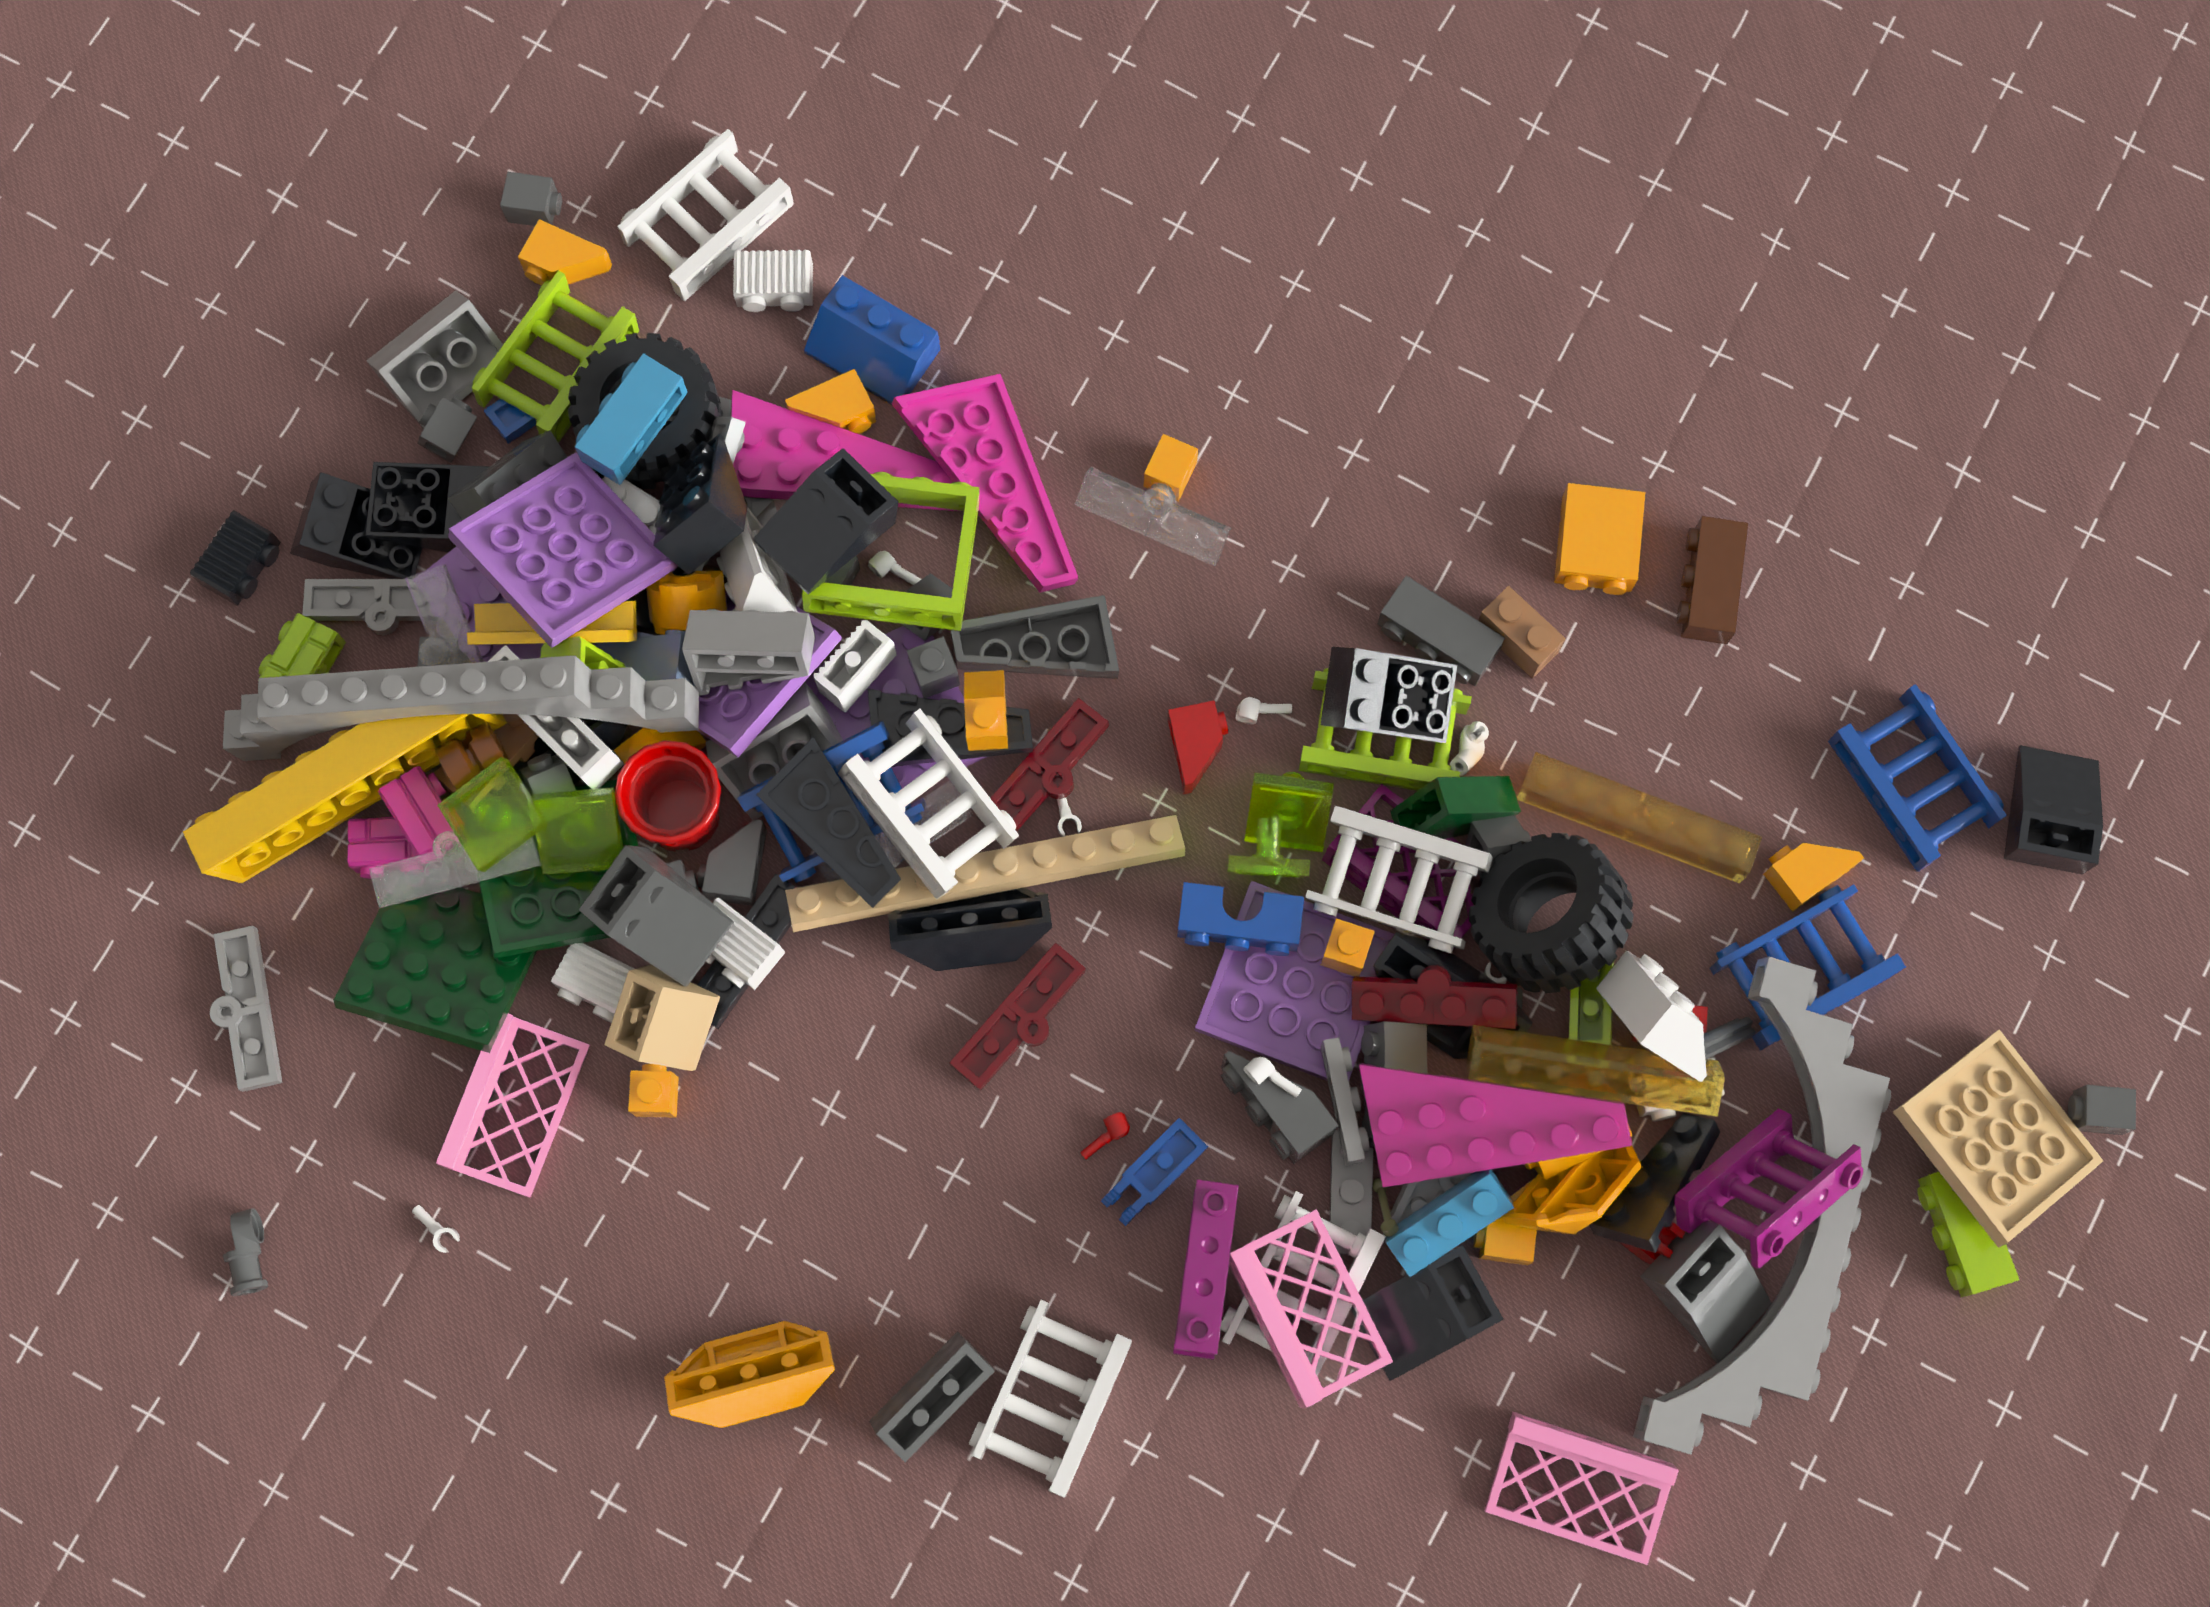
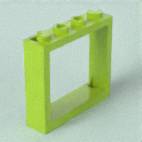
(904, 606)

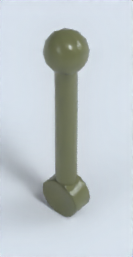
(1389, 1226)

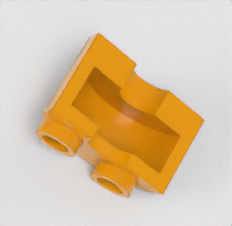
(675, 596)

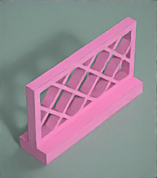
(477, 1098)
(1276, 1326)
(1594, 1453)

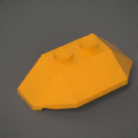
(1575, 1195)
(750, 1374)

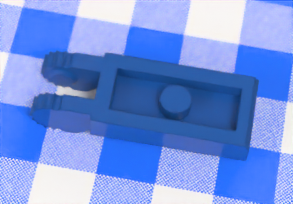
(1157, 1168)

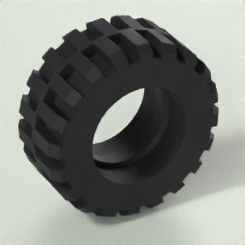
(695, 414)
(1576, 943)

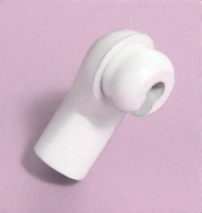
(1470, 747)

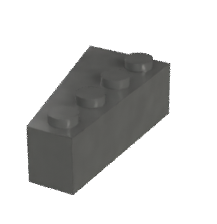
(1045, 640)

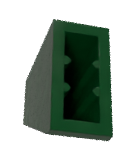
(1451, 804)

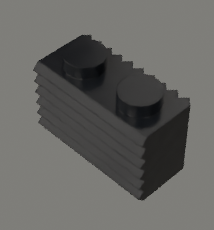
(236, 558)

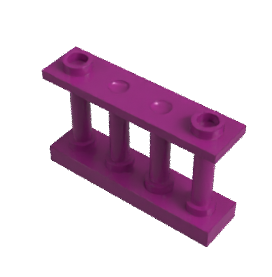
(1754, 1157)
(1205, 1270)

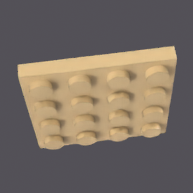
(1998, 1138)

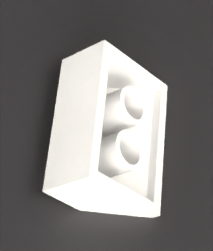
(752, 575)
(1656, 1012)

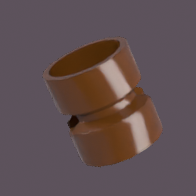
(470, 756)

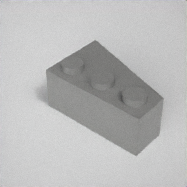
(746, 647)

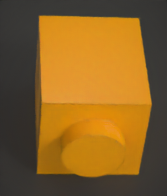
(1171, 465)
(1347, 948)

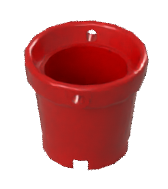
(669, 795)

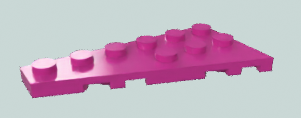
(981, 443)
(786, 448)
(1462, 1126)

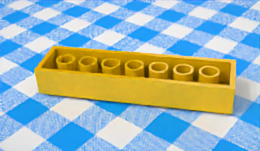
(319, 792)

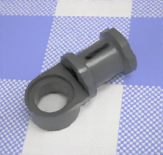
(244, 1261)

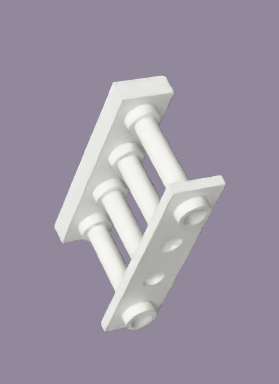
(717, 248)
(912, 839)
(1428, 852)
(1361, 1247)
(1074, 1431)

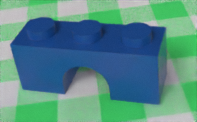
(1205, 920)

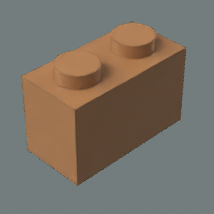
(1528, 636)

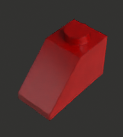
(1196, 739)

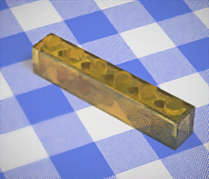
(1639, 818)
(1590, 1070)

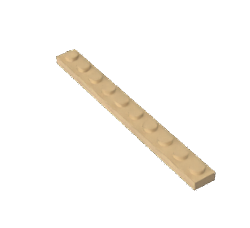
(997, 872)

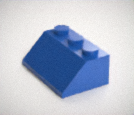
(873, 338)

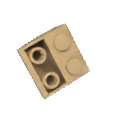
(661, 1019)

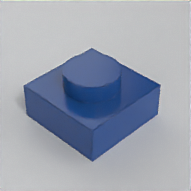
(509, 420)

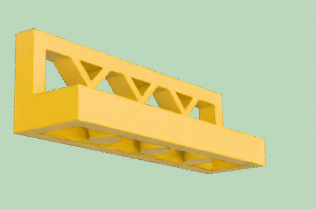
(504, 625)

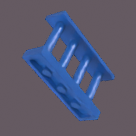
(868, 743)
(1898, 811)
(1841, 985)

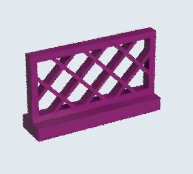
(1395, 889)

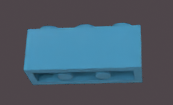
(630, 418)
(1449, 1220)

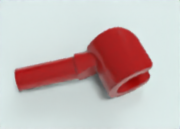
(1117, 1128)

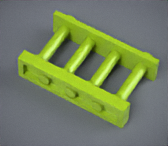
(550, 297)
(1361, 764)

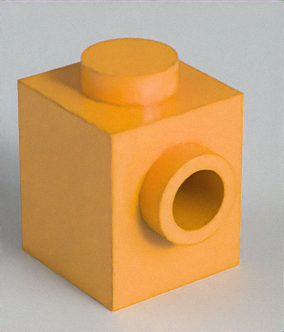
(653, 1092)

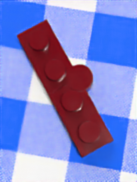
(1049, 766)
(1434, 1000)
(1018, 1017)

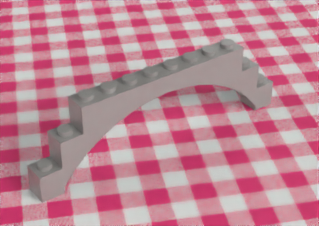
(550, 686)
(1792, 1334)

